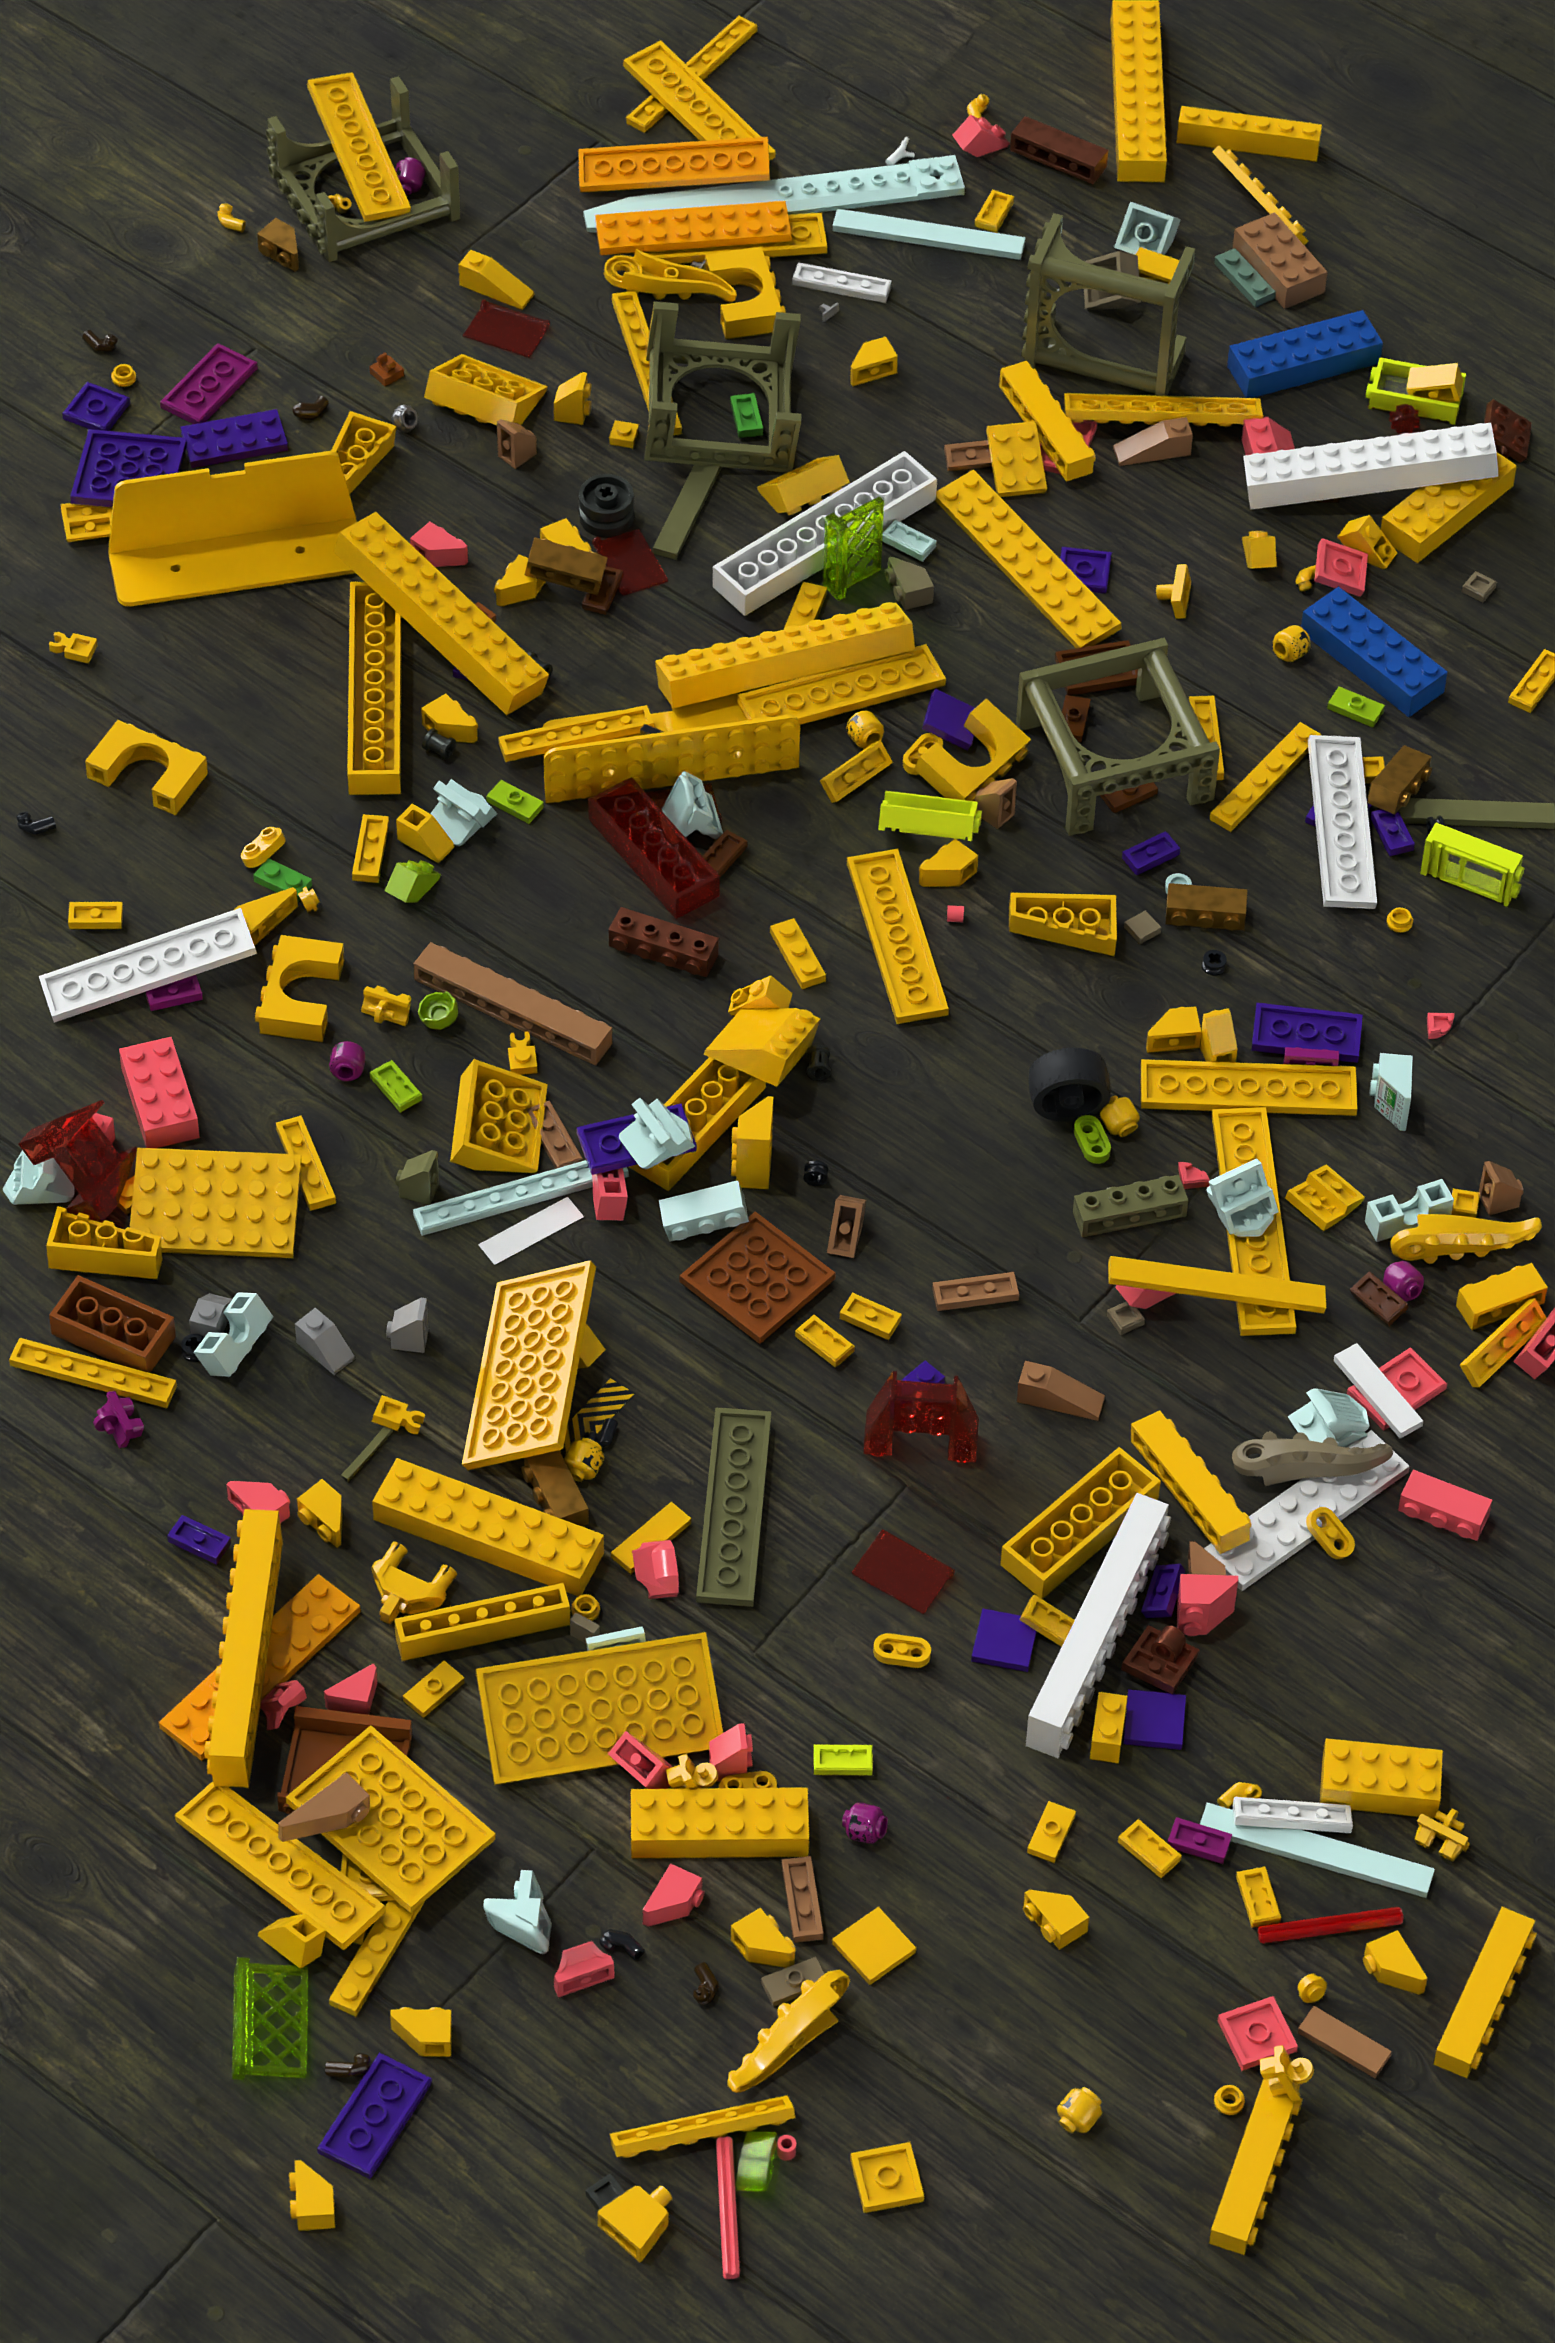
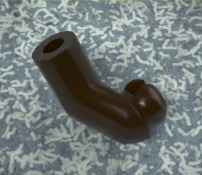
(708, 1986)

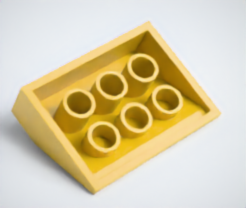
(483, 391)
(765, 1041)
(493, 1120)

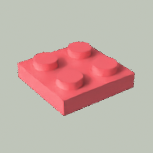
(1341, 567)
(1255, 2031)

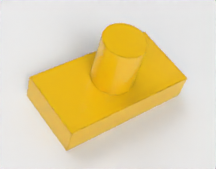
(1177, 592)

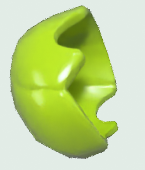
(438, 1010)

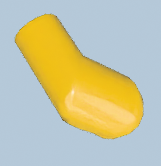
(978, 106)
(341, 204)
(227, 219)
(1304, 577)
(1239, 1790)

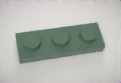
(1245, 277)

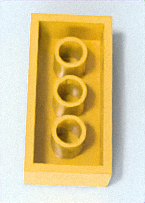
(1381, 1777)

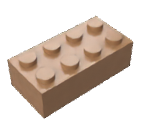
(1280, 260)

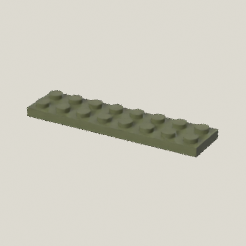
(734, 1507)

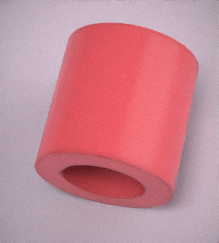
(955, 913)
(786, 2141)

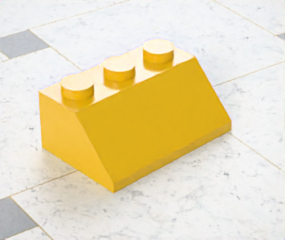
(805, 484)
(753, 1146)

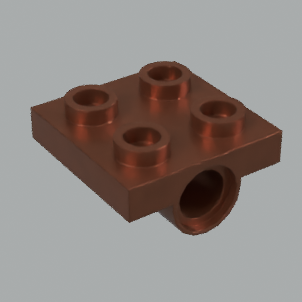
(1509, 431)
(1161, 1658)

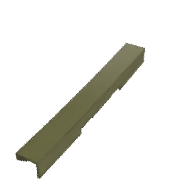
(358, 1463)

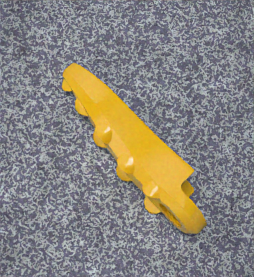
(661, 277)
(1459, 1235)
(793, 2030)

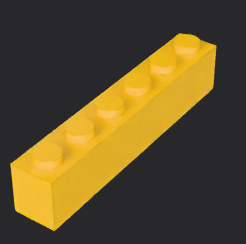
(1249, 133)
(1054, 428)
(1191, 1482)
(482, 1621)
(1484, 1993)
(1253, 2170)

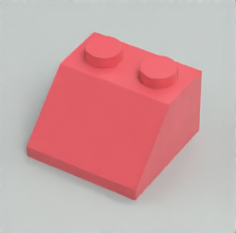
(1265, 436)
(1204, 1602)

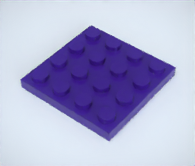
(122, 456)

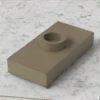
(787, 1983)

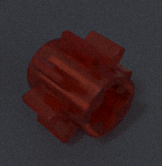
(1404, 419)

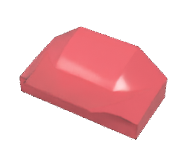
(657, 1568)
(279, 1700)
(582, 1968)

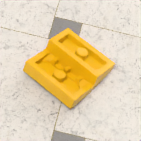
(86, 521)
(1325, 1197)

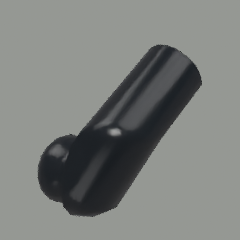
(32, 826)
(606, 1435)
(624, 1940)

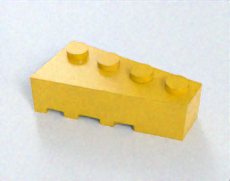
(362, 446)
(1066, 919)
(101, 1247)

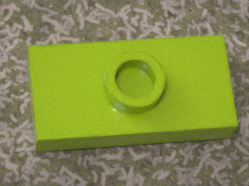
(1355, 706)
(515, 801)
(396, 1086)

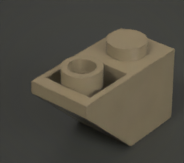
(910, 583)

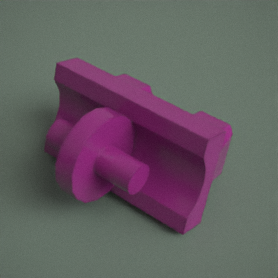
(115, 1421)

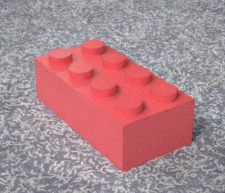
(159, 1093)

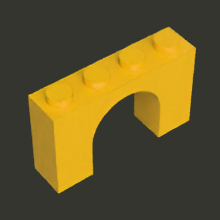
(750, 269)
(129, 744)
(962, 782)
(292, 960)

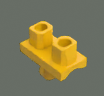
(386, 1006)
(691, 1777)
(1430, 1829)
(1284, 2073)

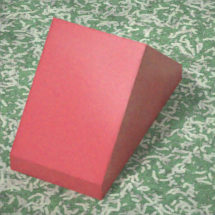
(353, 1693)

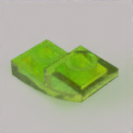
(756, 2161)

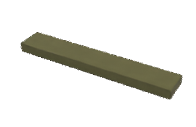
(686, 510)
(1480, 813)

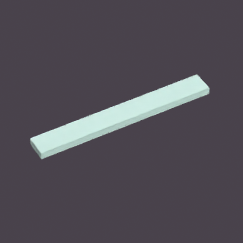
(929, 234)
(504, 1197)
(1325, 1853)

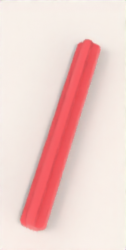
(727, 2206)

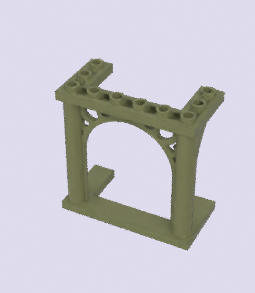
(337, 232)
(1047, 346)
(775, 360)
(1154, 679)

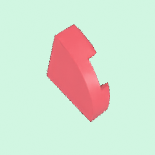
(1439, 1024)
(1191, 1176)

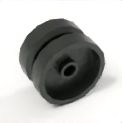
(606, 505)

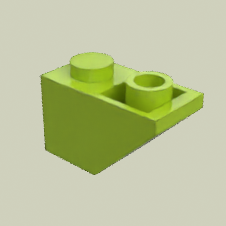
(412, 880)

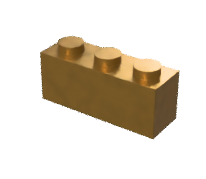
(566, 566)
(1400, 779)
(1206, 906)
(555, 1487)

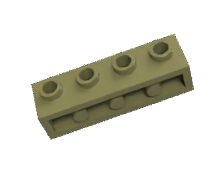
(1130, 1205)

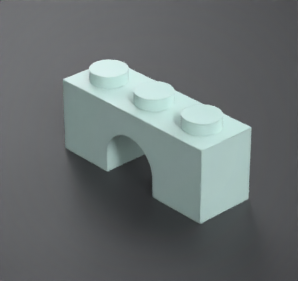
(1388, 1217)
(223, 1351)

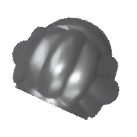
(404, 418)

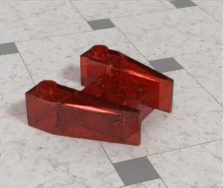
(85, 1158)
(922, 1409)

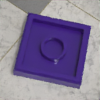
(96, 407)
(1089, 566)
(947, 718)
(1003, 1641)
(1154, 1719)

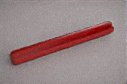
(1330, 1925)

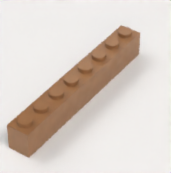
(513, 1003)

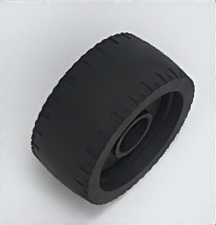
(1069, 1084)

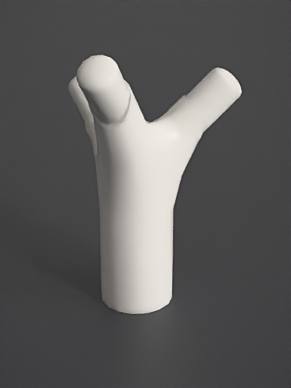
(899, 153)

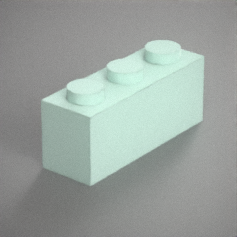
(703, 1211)

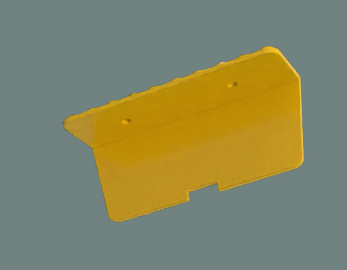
(228, 529)
(701, 738)

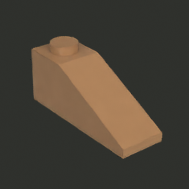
(1159, 442)
(1056, 1391)
(327, 1811)

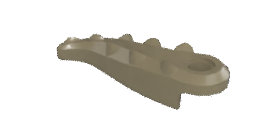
(1300, 1458)

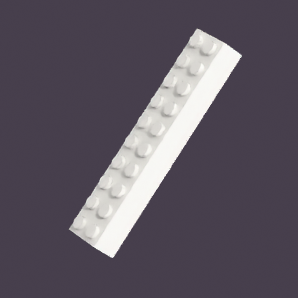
(1371, 466)
(797, 546)
(1097, 1626)

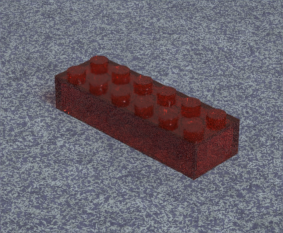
(654, 847)

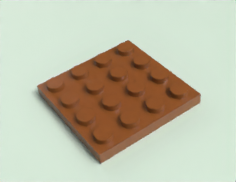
(757, 1277)

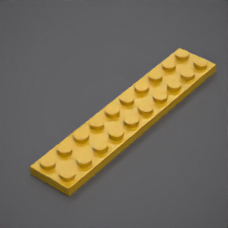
(1027, 561)
(1240, 1138)

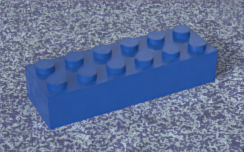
(1304, 354)
(1374, 651)

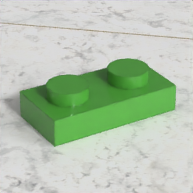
(746, 415)
(279, 877)

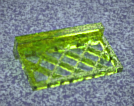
(838, 551)
(243, 2020)

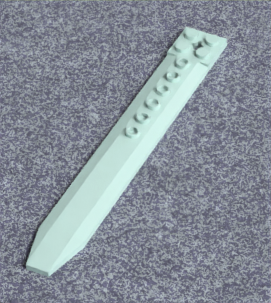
(812, 192)

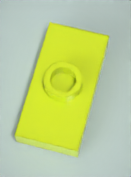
(843, 1760)

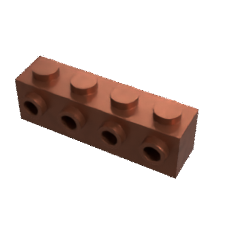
(1059, 150)
(663, 942)

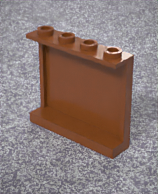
(324, 1733)

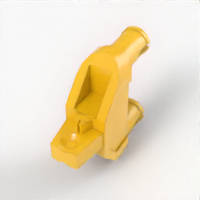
(405, 1592)

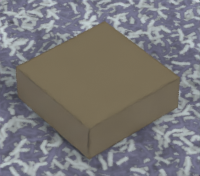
(1479, 586)
(1142, 927)
(1125, 1317)
(583, 1628)

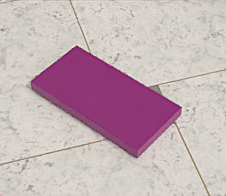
(208, 384)

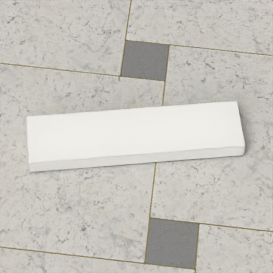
(841, 282)
(1378, 1390)
(1292, 1814)

